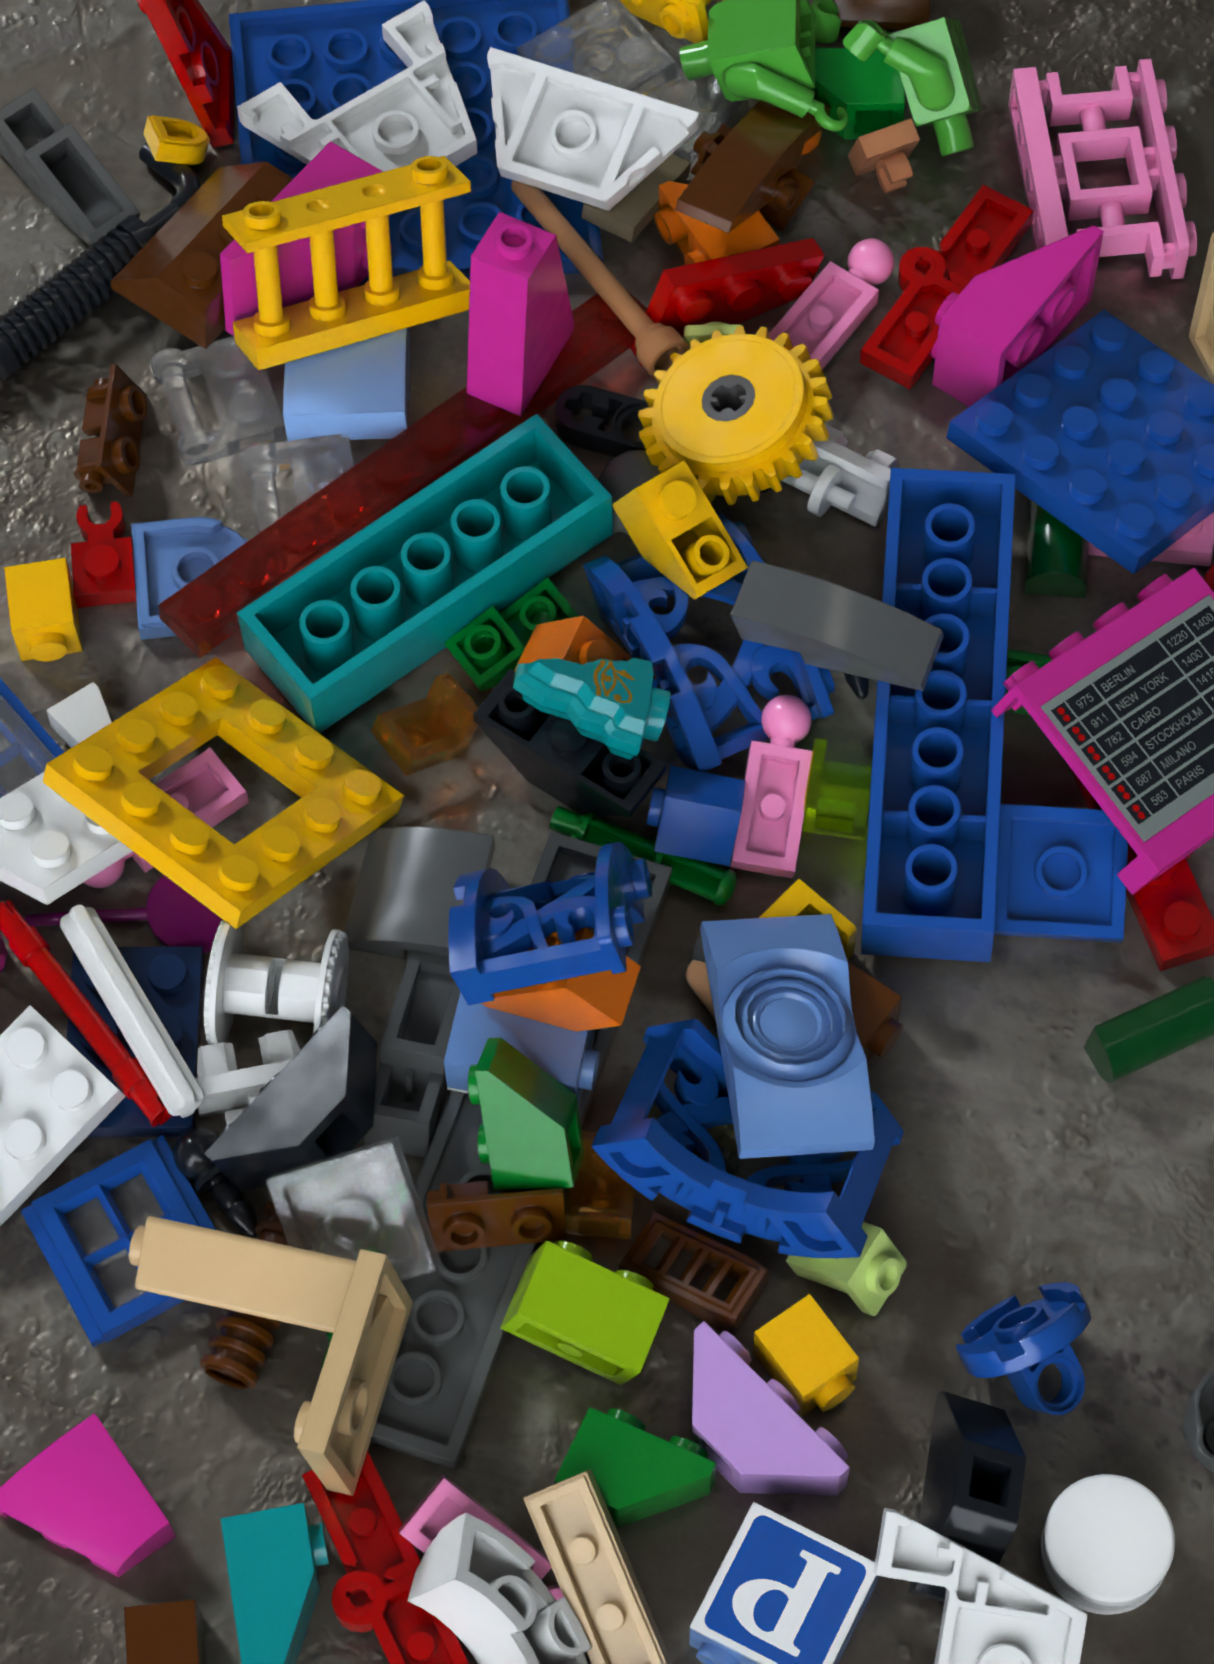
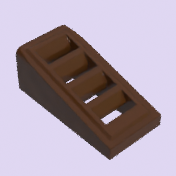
(724, 1316)

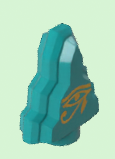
(600, 698)

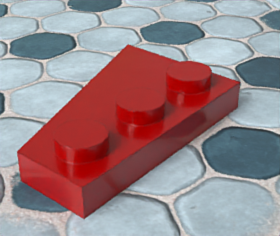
(199, 60)
(733, 286)

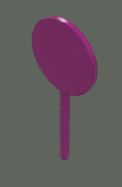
(171, 914)

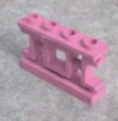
(1055, 178)

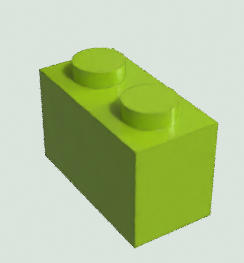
(585, 1311)

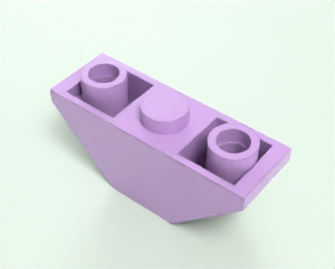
(755, 1426)

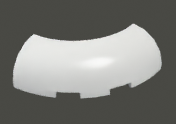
(493, 1599)

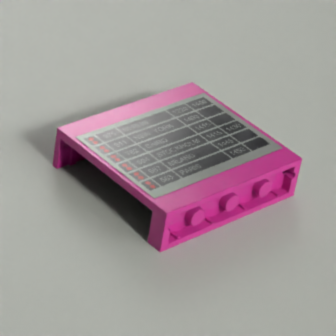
(1137, 718)

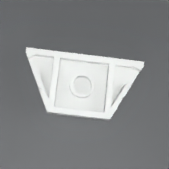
(578, 131)

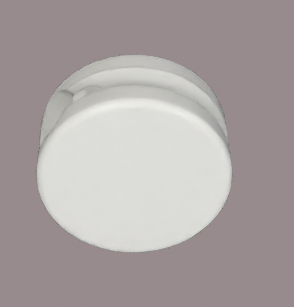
(1107, 1544)

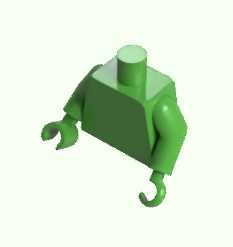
(767, 53)
(933, 74)

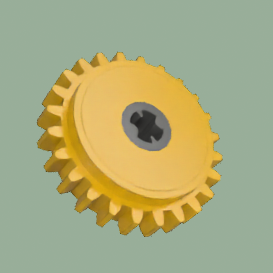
(737, 413)

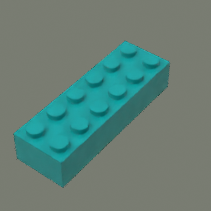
(426, 573)

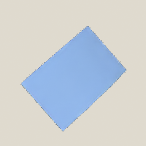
(350, 390)

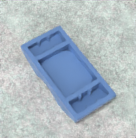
(788, 1036)

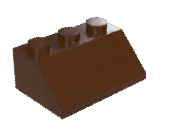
(180, 266)

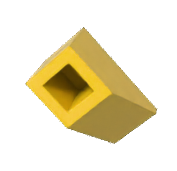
(680, 531)

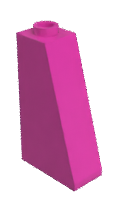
(515, 313)

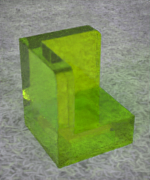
(836, 796)

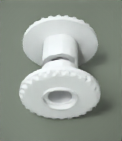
(271, 985)

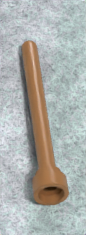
(653, 340)

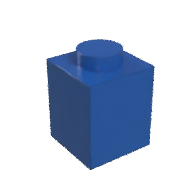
(697, 815)

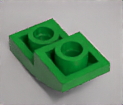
(496, 641)

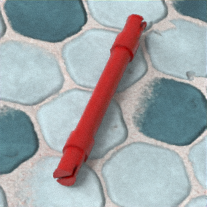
(126, 1071)

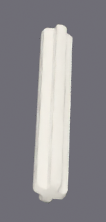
(132, 1011)

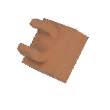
(887, 154)

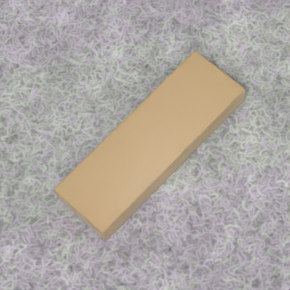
(595, 1572)

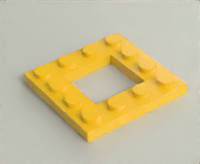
(111, 786)

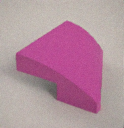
(88, 1500)

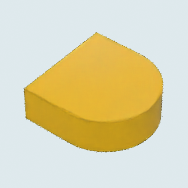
(175, 140)

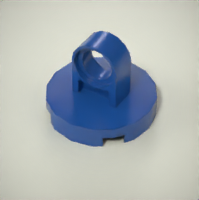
(1027, 1339)

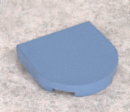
(170, 557)

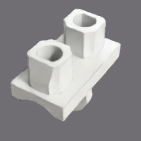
(846, 479)
(232, 1089)

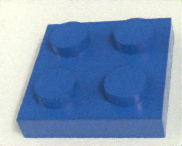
(1059, 874)

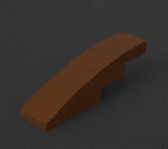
(747, 165)

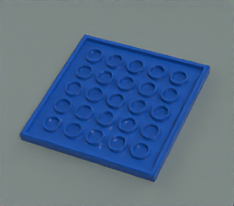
(339, 52)

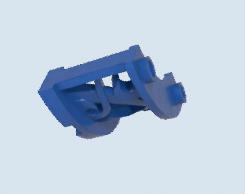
(625, 599)
(501, 923)
(660, 1157)

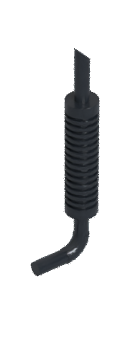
(87, 278)

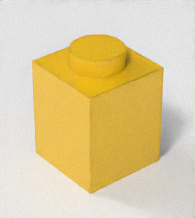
(43, 610)
(807, 1356)

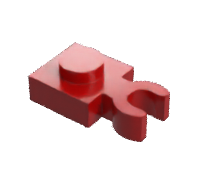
(103, 563)

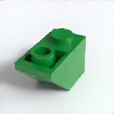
(866, 90)
(528, 1121)
(635, 1468)

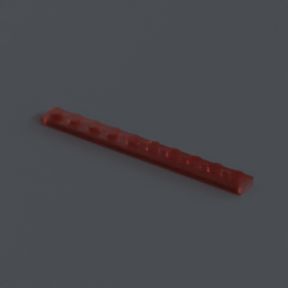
(447, 436)

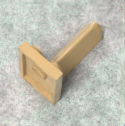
(351, 1298)

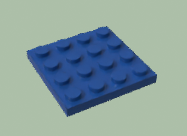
(1103, 439)

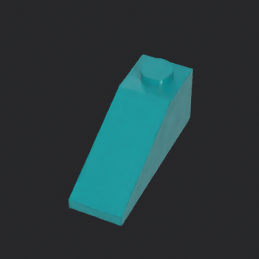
(273, 1580)

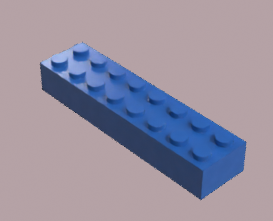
(941, 746)

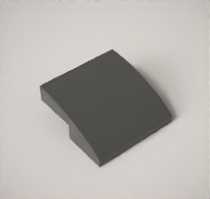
(409, 888)

